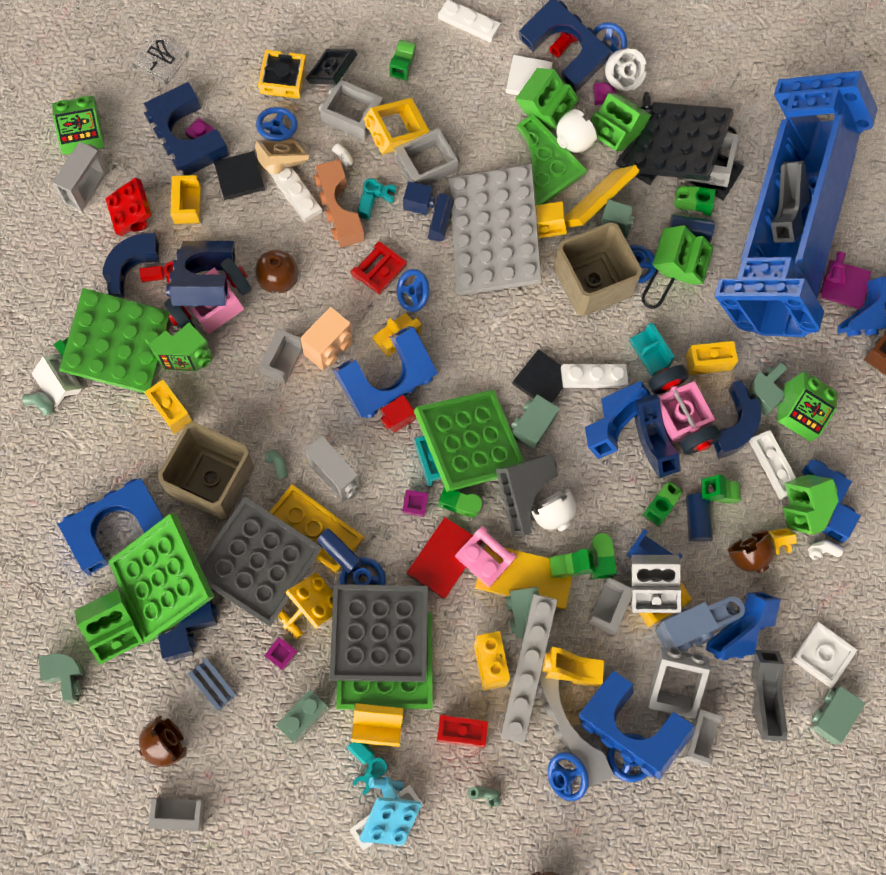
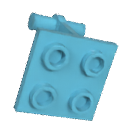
(390, 816)

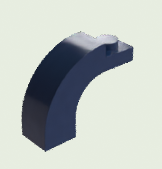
(125, 256)
(747, 423)
(652, 435)

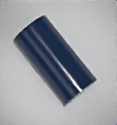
(440, 218)
(697, 226)
(699, 518)
(339, 551)

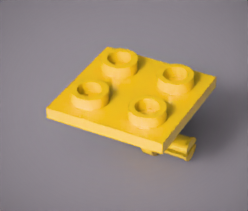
(314, 601)

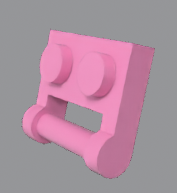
(480, 562)

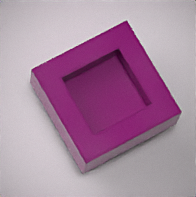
(600, 92)
(198, 129)
(415, 503)
(281, 653)

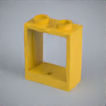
(410, 116)
(491, 666)

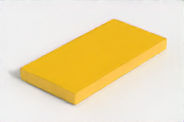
(600, 195)
(312, 520)
(526, 572)

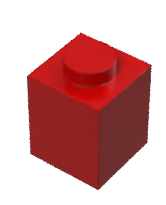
(397, 414)

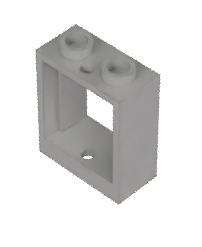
(344, 123)
(420, 144)
(721, 175)
(80, 176)
(332, 469)
(669, 701)

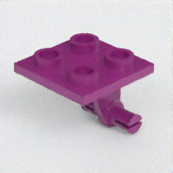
(845, 283)

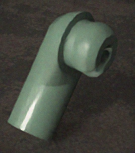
(41, 401)
(279, 463)
(482, 792)

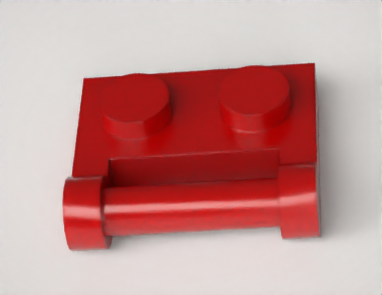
(385, 270)

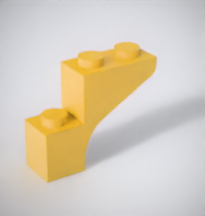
(567, 666)

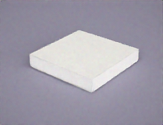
(522, 70)
(824, 654)

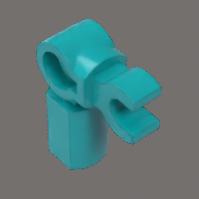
(373, 190)
(376, 768)

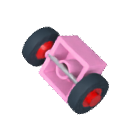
(214, 316)
(684, 411)

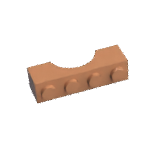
(346, 224)

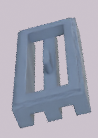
(199, 669)

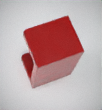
(462, 731)

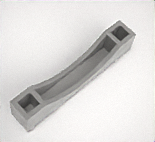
(528, 668)
(593, 759)

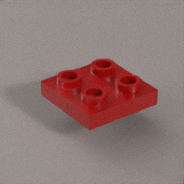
(129, 208)

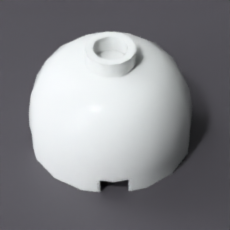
(625, 69)
(575, 132)
(555, 511)

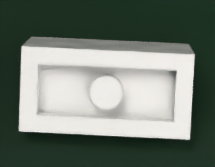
(53, 382)

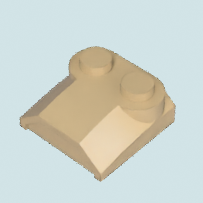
(277, 155)

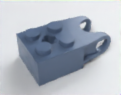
(698, 624)

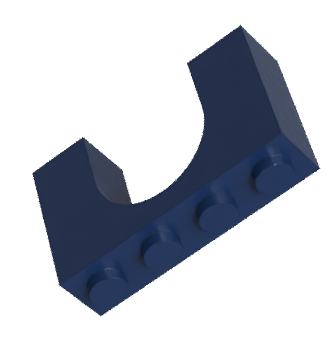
(555, 19)
(187, 154)
(193, 289)

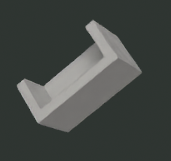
(281, 356)
(611, 606)
(700, 744)
(176, 814)

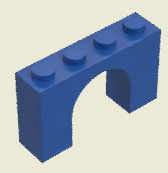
(416, 370)
(81, 527)
(652, 754)

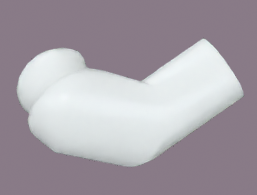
(344, 155)
(823, 546)

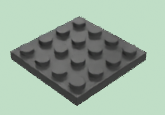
(257, 561)
(379, 633)

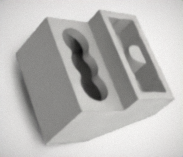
(656, 583)

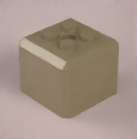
(600, 254)
(200, 453)

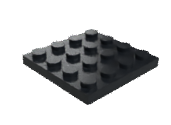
(681, 141)

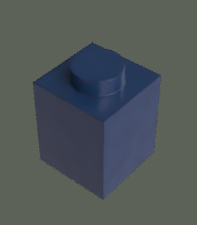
(418, 198)

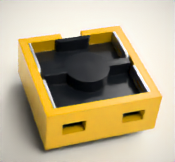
(282, 74)

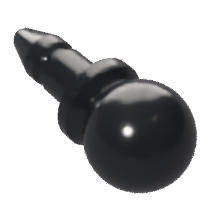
(647, 104)

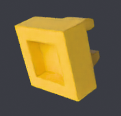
(783, 537)

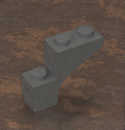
(792, 200)
(768, 698)

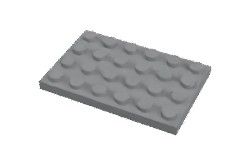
(495, 230)

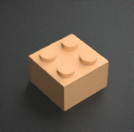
(327, 339)

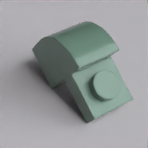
(765, 389)
(64, 669)

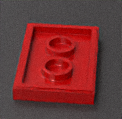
(437, 561)

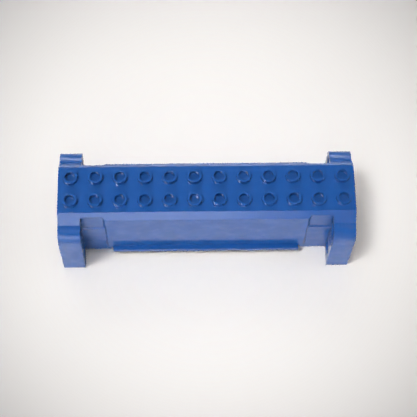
(783, 279)

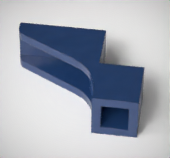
(179, 642)

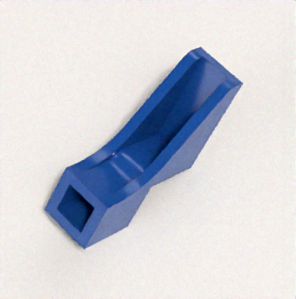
(871, 315)
(618, 411)
(844, 517)
(741, 636)

